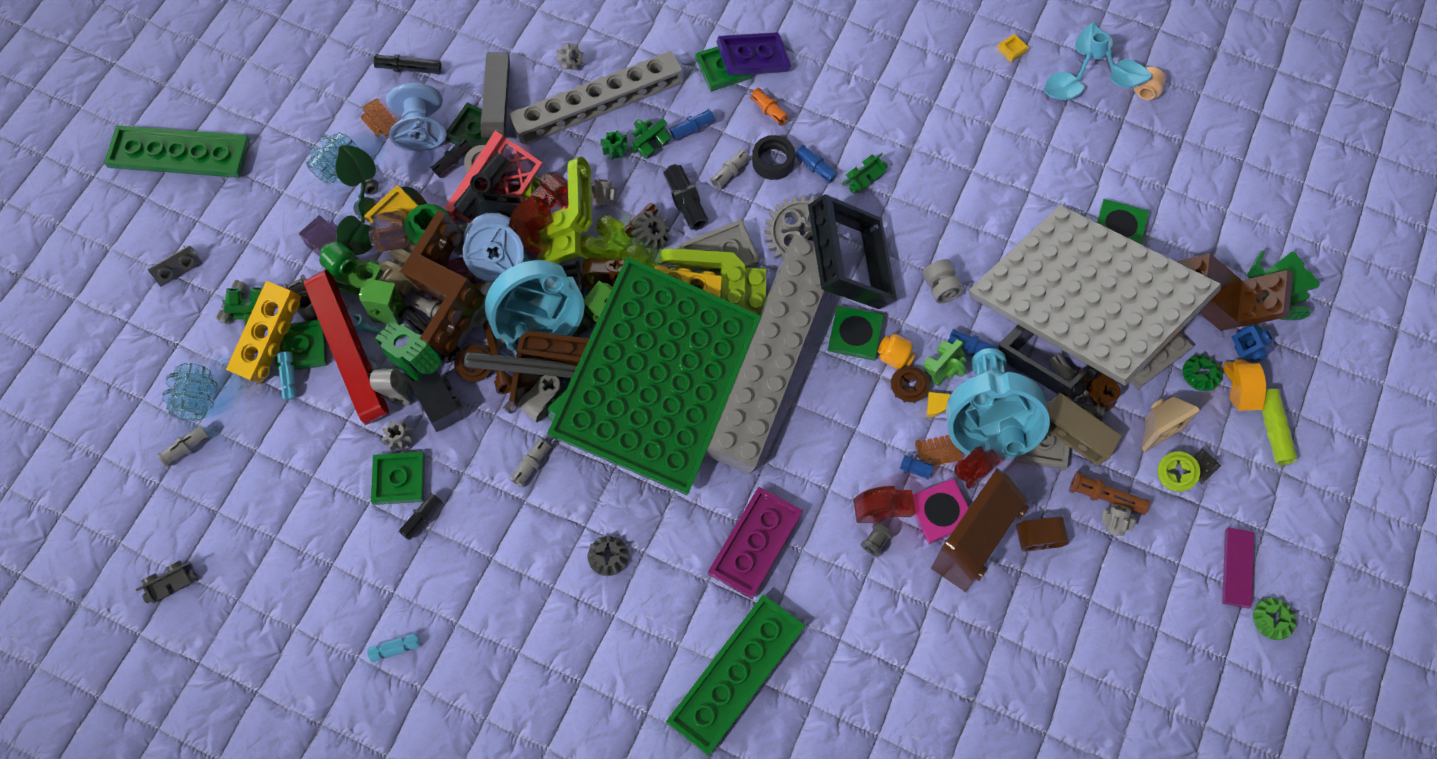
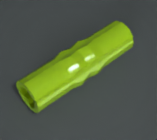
(1278, 429)

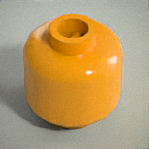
(896, 351)

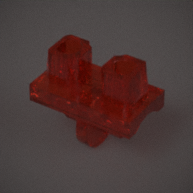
(976, 466)

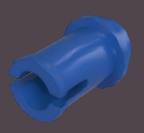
(916, 467)

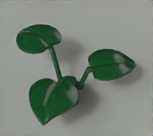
(352, 168)

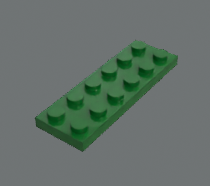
(177, 151)
(735, 675)

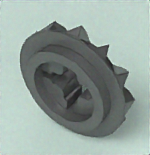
(616, 563)

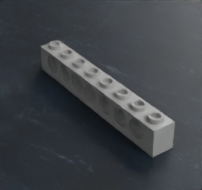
(596, 98)

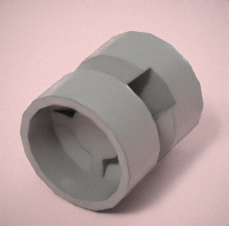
(943, 282)

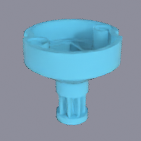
(533, 298)
(997, 409)

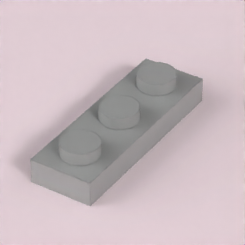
(1166, 357)

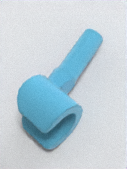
(362, 325)

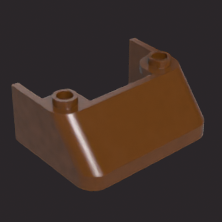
(544, 347)
(980, 531)

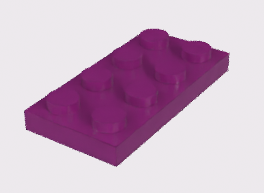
(755, 543)

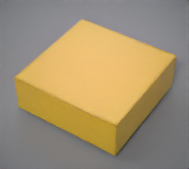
(1013, 48)

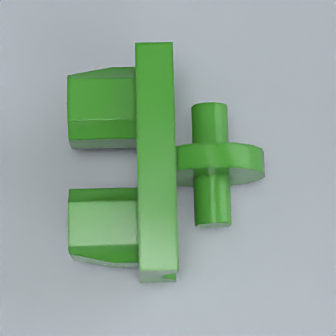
(949, 364)

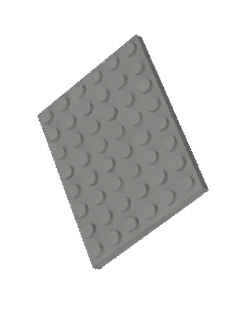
(1094, 293)

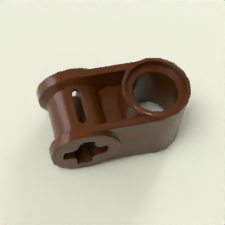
(600, 270)
(1103, 388)

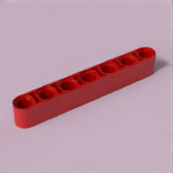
(345, 346)

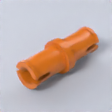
(769, 106)

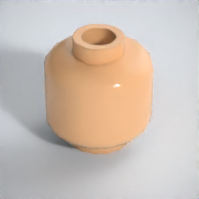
(1154, 87)

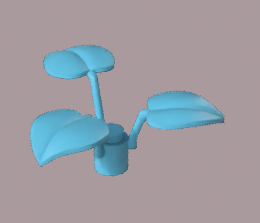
(1097, 44)

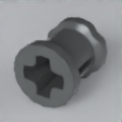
(877, 539)

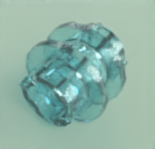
(323, 159)
(189, 391)

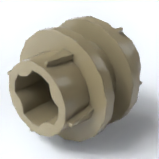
(392, 270)

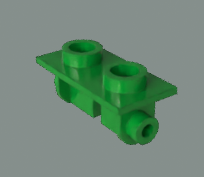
(858, 178)

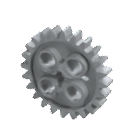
(798, 211)

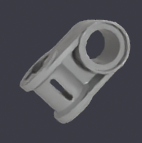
(392, 385)
(538, 399)

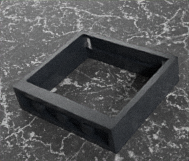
(823, 217)
(1015, 341)

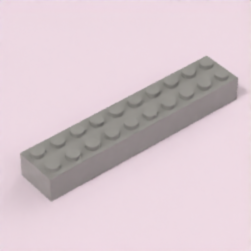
(769, 359)

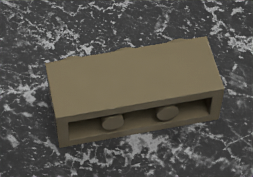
(1081, 430)

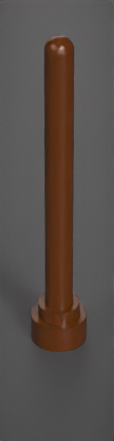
(503, 380)

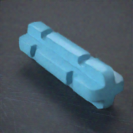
(287, 375)
(393, 647)

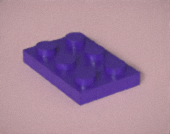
(753, 53)

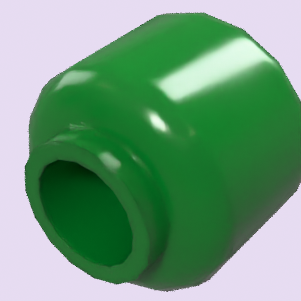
(337, 259)

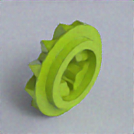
(1187, 463)

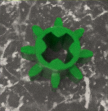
(614, 144)

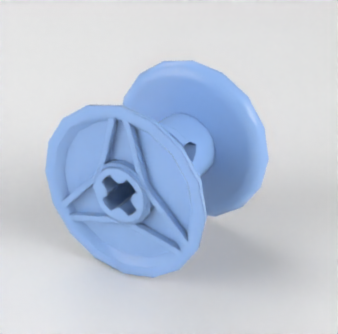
(416, 128)
(491, 246)

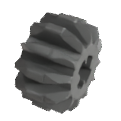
(658, 228)

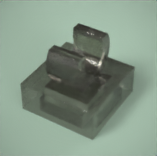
(1207, 465)

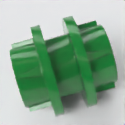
(419, 219)

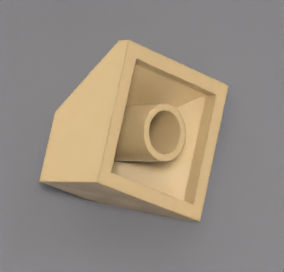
(1166, 420)

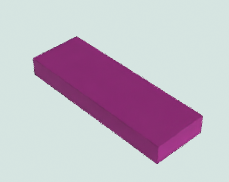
(1238, 568)

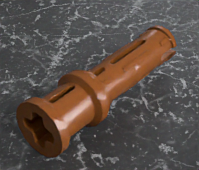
(1095, 492)

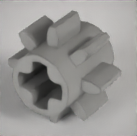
(569, 56)
(603, 192)
(394, 438)
(1118, 519)

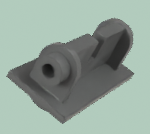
(174, 265)
(156, 587)

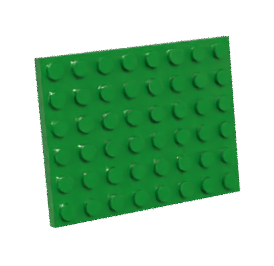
(655, 376)

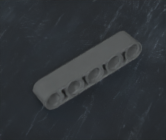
(495, 94)

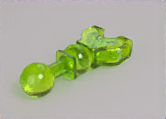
(615, 244)

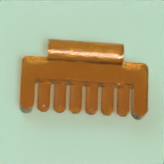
(377, 118)
(939, 455)

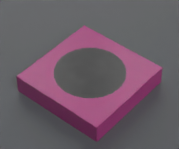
(939, 510)

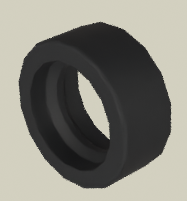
(768, 143)

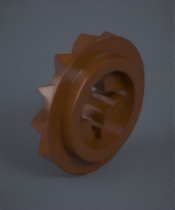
(467, 373)
(910, 374)

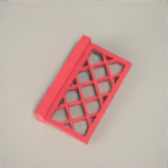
(496, 143)

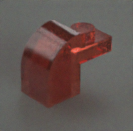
(553, 189)
(528, 220)
(883, 502)

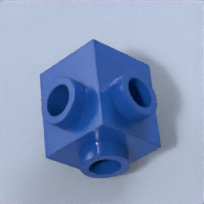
(1246, 342)

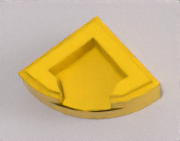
(936, 404)

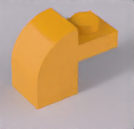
(1247, 385)

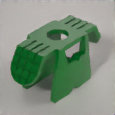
(1301, 282)
(414, 351)

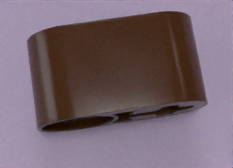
(1042, 534)

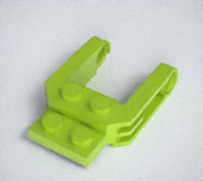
(562, 237)
(738, 284)

